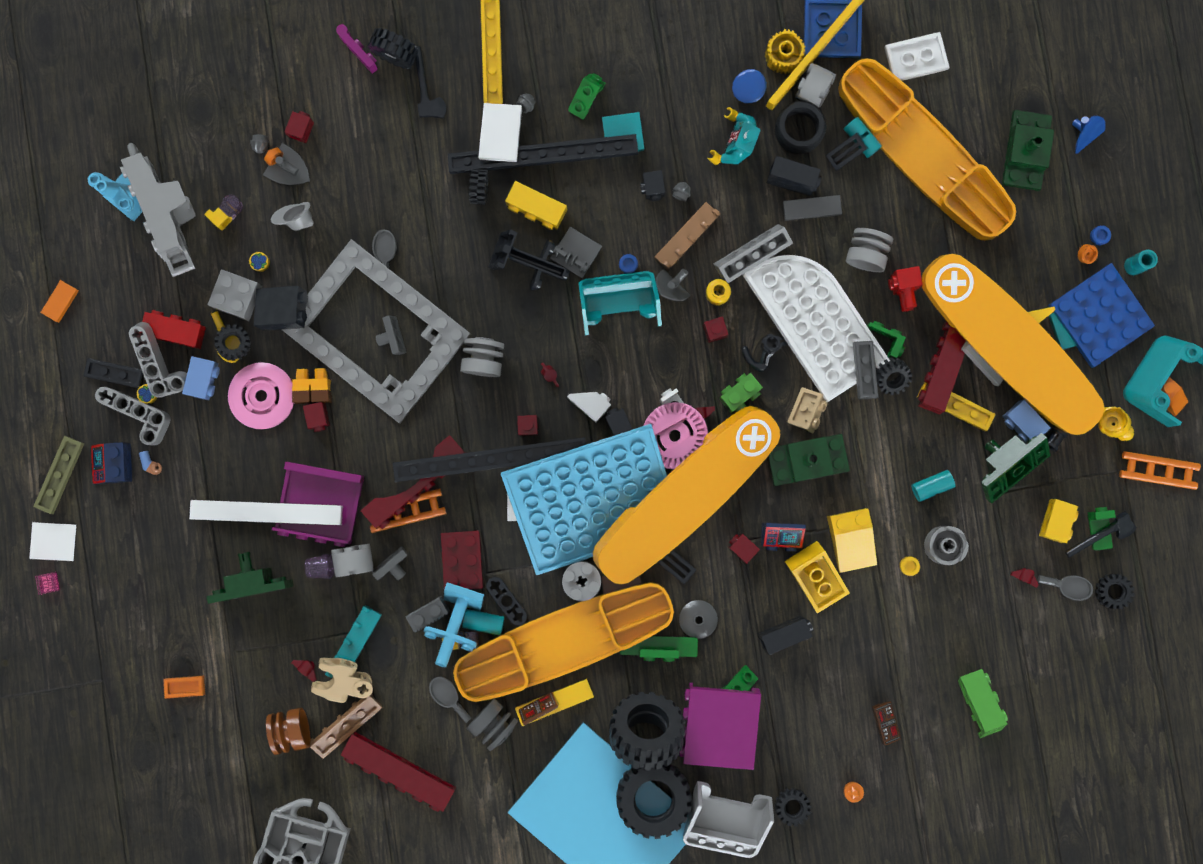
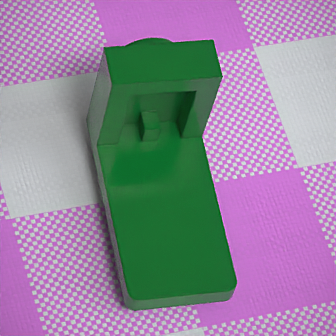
(585, 95)
(896, 349)
(1097, 521)
(742, 680)

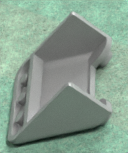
(727, 824)

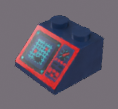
(111, 463)
(782, 535)

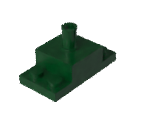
(1028, 150)
(808, 459)
(1012, 463)
(248, 582)

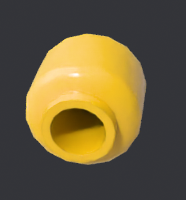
(719, 286)

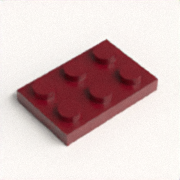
(462, 559)

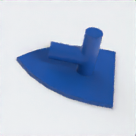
(1089, 129)

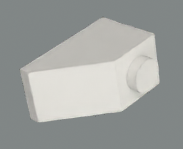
(591, 403)

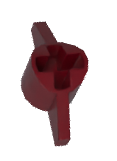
(549, 374)
(705, 411)
(1025, 575)
(306, 668)

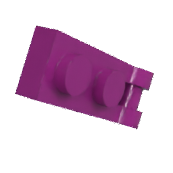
(356, 47)

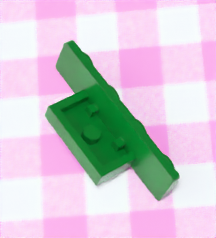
(664, 647)

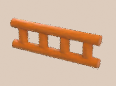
(1169, 463)
(417, 516)

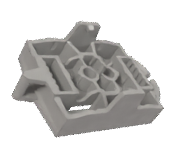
(163, 208)
(288, 833)

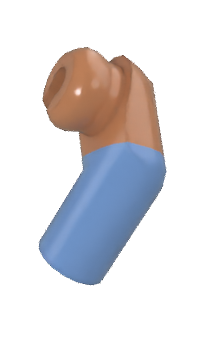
(149, 465)

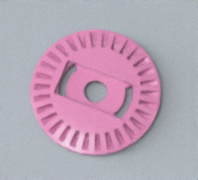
(265, 413)
(670, 418)

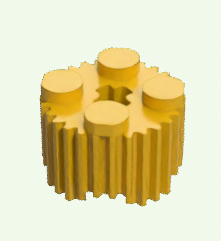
(786, 61)

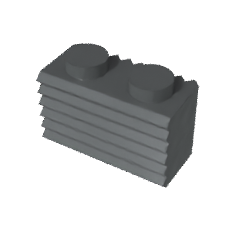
(428, 614)

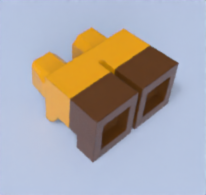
(311, 390)

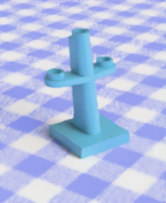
(116, 193)
(463, 599)

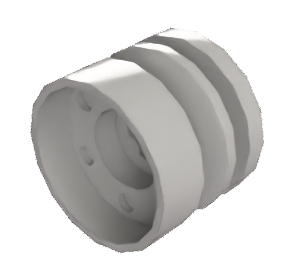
(869, 250)
(482, 357)

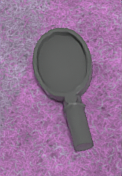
(384, 246)
(1070, 586)
(447, 696)

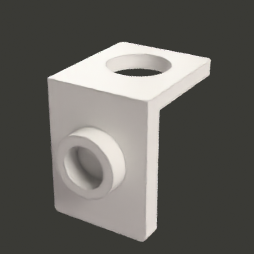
(669, 396)

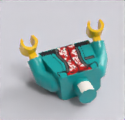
(741, 140)

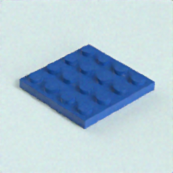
(1101, 315)

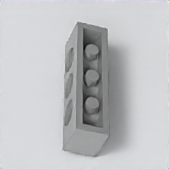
(753, 253)

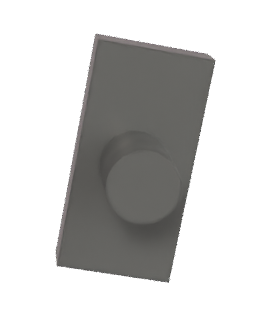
(392, 336)
(391, 564)

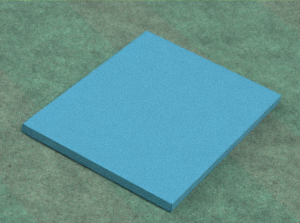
(579, 493)
(577, 813)

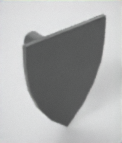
(288, 169)
(670, 287)

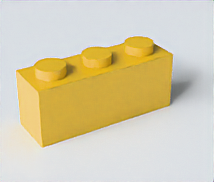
(535, 205)

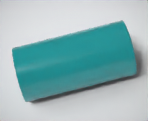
(869, 139)
(1141, 262)
(933, 485)
(483, 622)

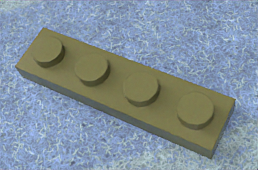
(58, 475)

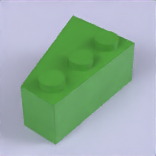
(983, 702)

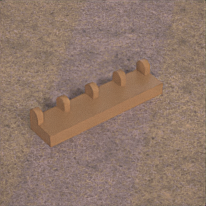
(687, 236)
(345, 725)

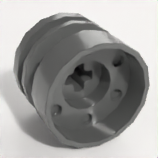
(492, 724)

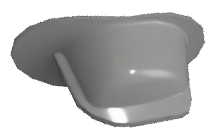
(294, 216)

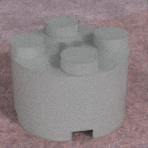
(815, 85)
(955, 539)
(352, 560)
(577, 591)

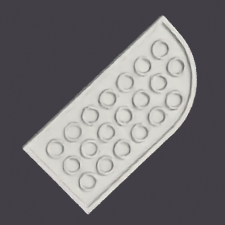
(813, 319)

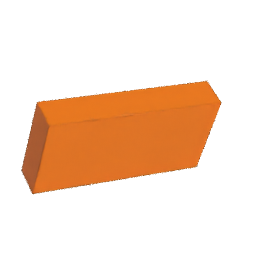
(59, 301)
(184, 686)

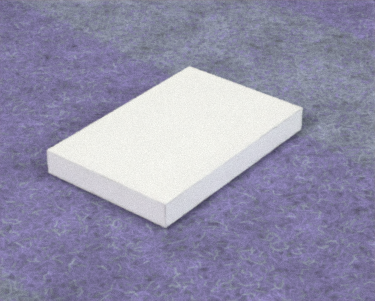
(917, 56)
(500, 132)

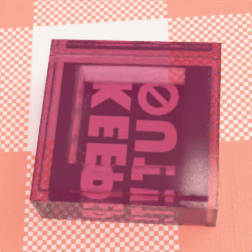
(47, 583)

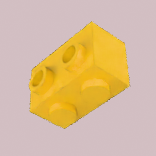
(1059, 521)

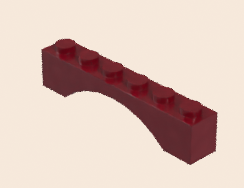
(382, 509)

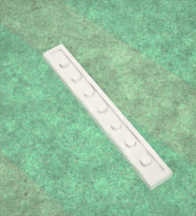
(266, 512)

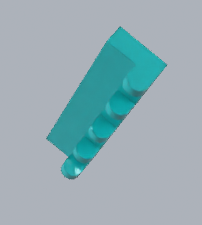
(358, 635)

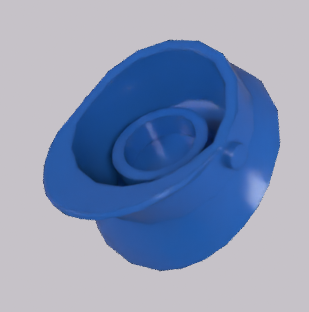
(749, 86)

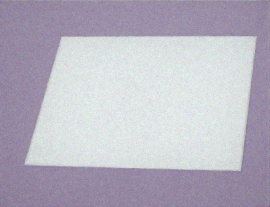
(52, 541)

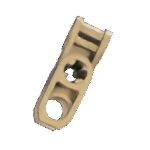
(344, 682)

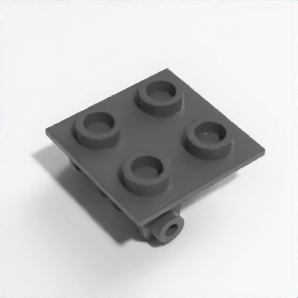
(576, 252)

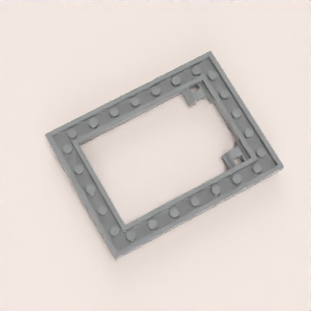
(445, 344)

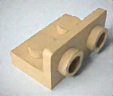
(807, 410)

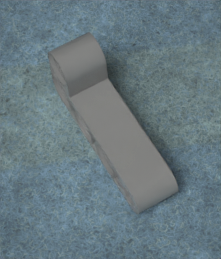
(156, 359)
(132, 410)

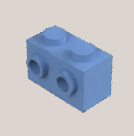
(201, 378)
(1025, 421)

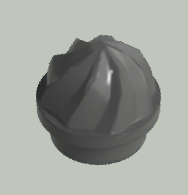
(527, 102)
(259, 143)
(681, 191)

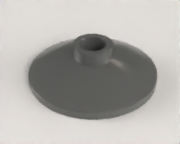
(691, 611)

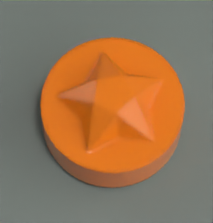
(271, 156)
(1087, 254)
(853, 792)

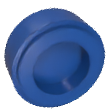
(1100, 235)
(628, 263)

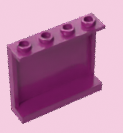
(321, 487)
(721, 727)

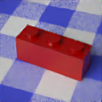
(175, 330)

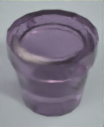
(320, 567)

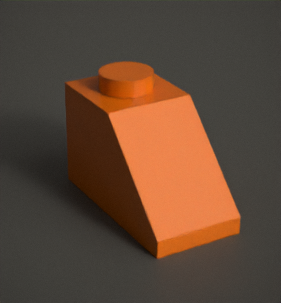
(1176, 395)

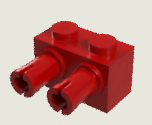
(904, 283)

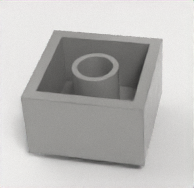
(234, 295)

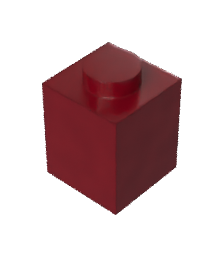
(299, 126)
(715, 329)
(316, 416)
(528, 425)
(743, 547)

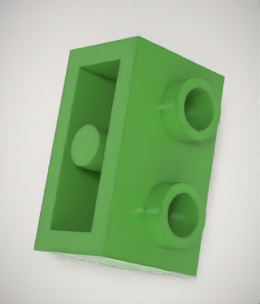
(735, 396)

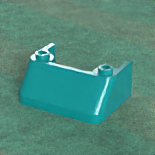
(619, 295)
(1152, 373)

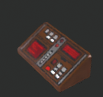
(538, 708)
(886, 723)

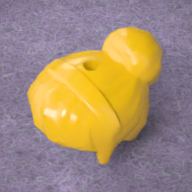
(1122, 428)

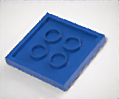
(820, 16)

